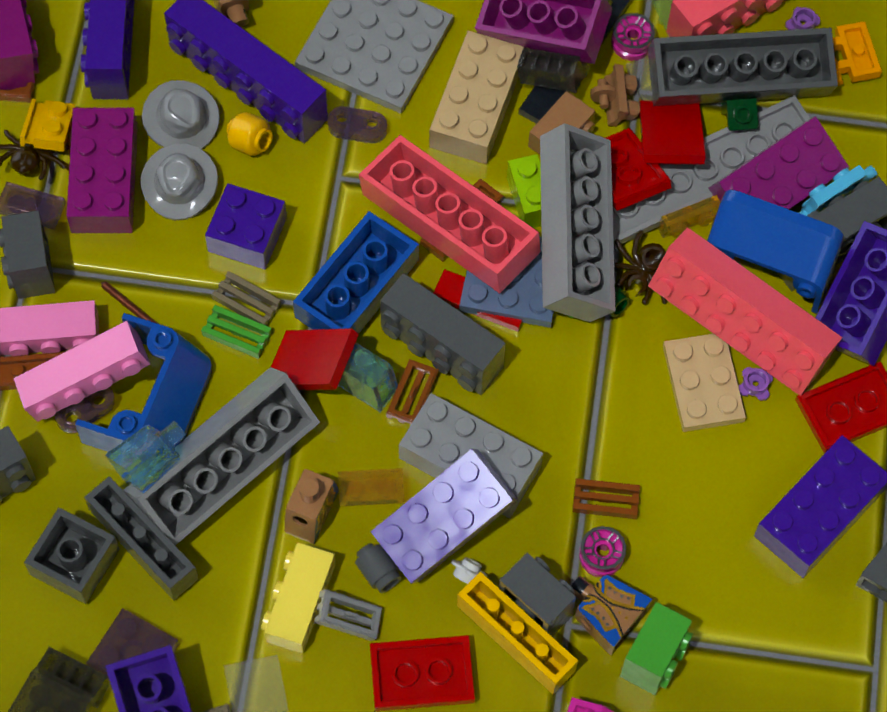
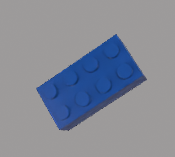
(356, 277)

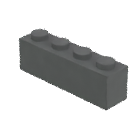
(141, 538)

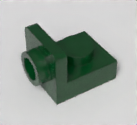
(740, 114)

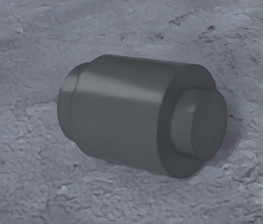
(378, 567)

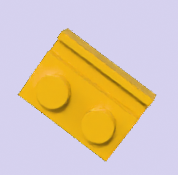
(47, 125)

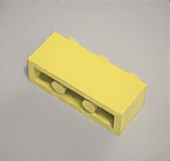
(298, 597)

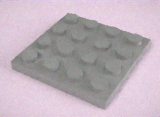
(375, 47)

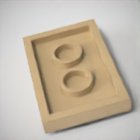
(703, 382)

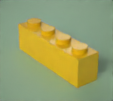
(516, 633)

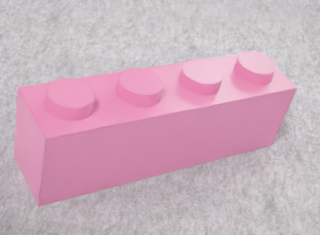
(47, 327)
(81, 371)

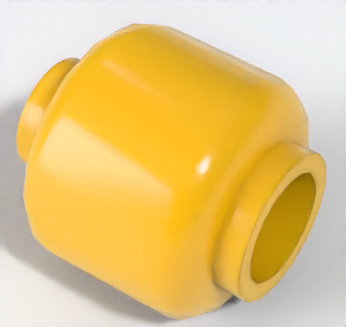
(249, 134)

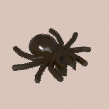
(27, 159)
(642, 268)

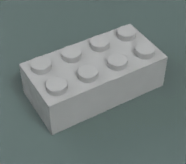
(446, 433)

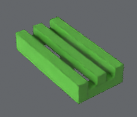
(219, 312)

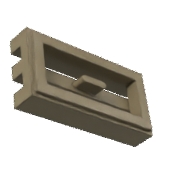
(225, 286)

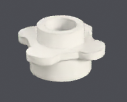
(466, 569)

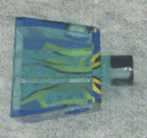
(365, 375)
(146, 455)

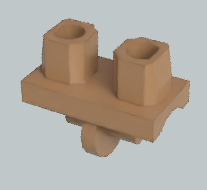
(613, 93)

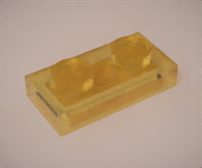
(690, 216)
(371, 487)

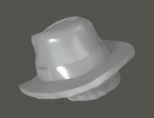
(180, 114)
(179, 181)

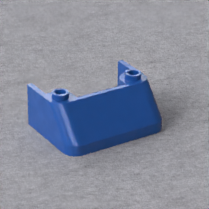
(778, 241)
(174, 393)

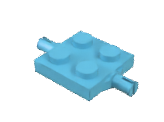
(843, 184)

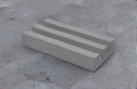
(324, 609)

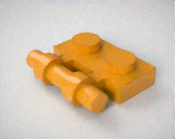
(857, 53)

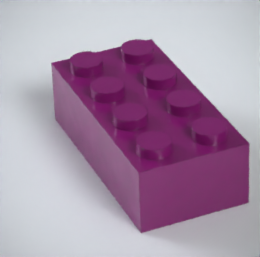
(548, 25)
(17, 48)
(787, 168)
(102, 170)

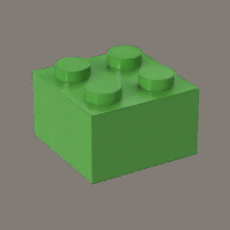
(654, 651)

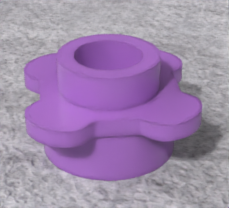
(805, 15)
(755, 375)

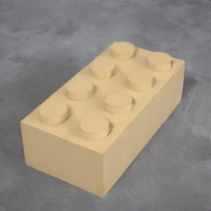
(476, 97)

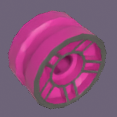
(632, 26)
(605, 539)

